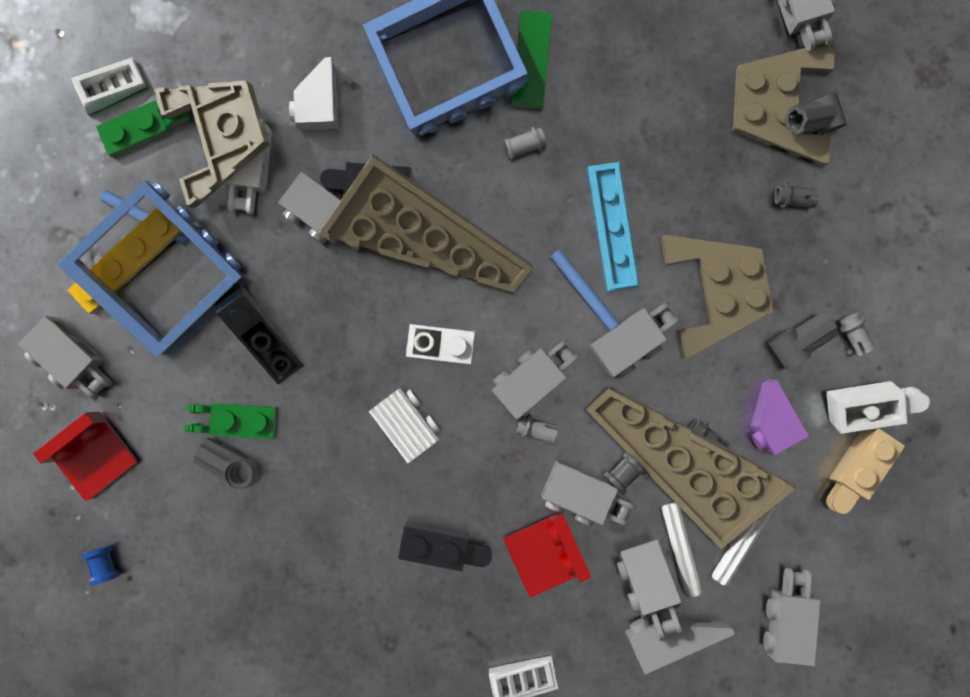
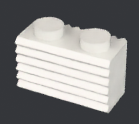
(406, 424)

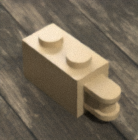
(862, 469)

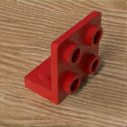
(88, 454)
(546, 555)

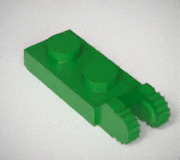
(136, 128)
(235, 420)

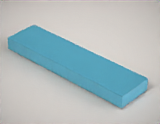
(613, 227)

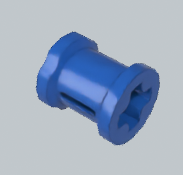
(100, 565)

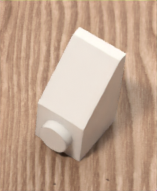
(316, 99)

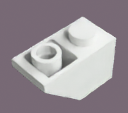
(440, 344)

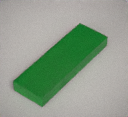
(533, 51)

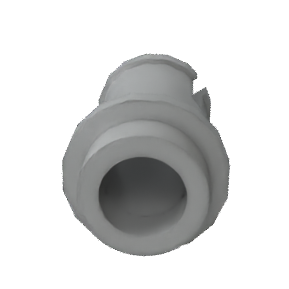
(526, 142)
(857, 334)
(536, 429)

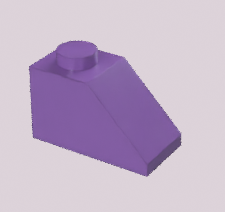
(775, 420)

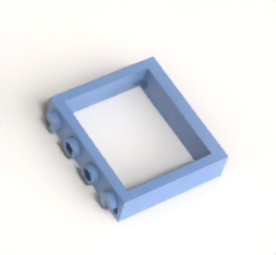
(456, 108)
(113, 303)

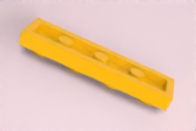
(129, 256)

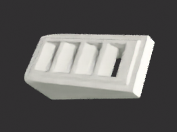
(104, 99)
(520, 668)

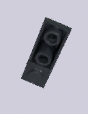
(257, 333)

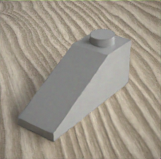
(656, 654)

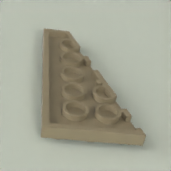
(410, 224)
(703, 477)

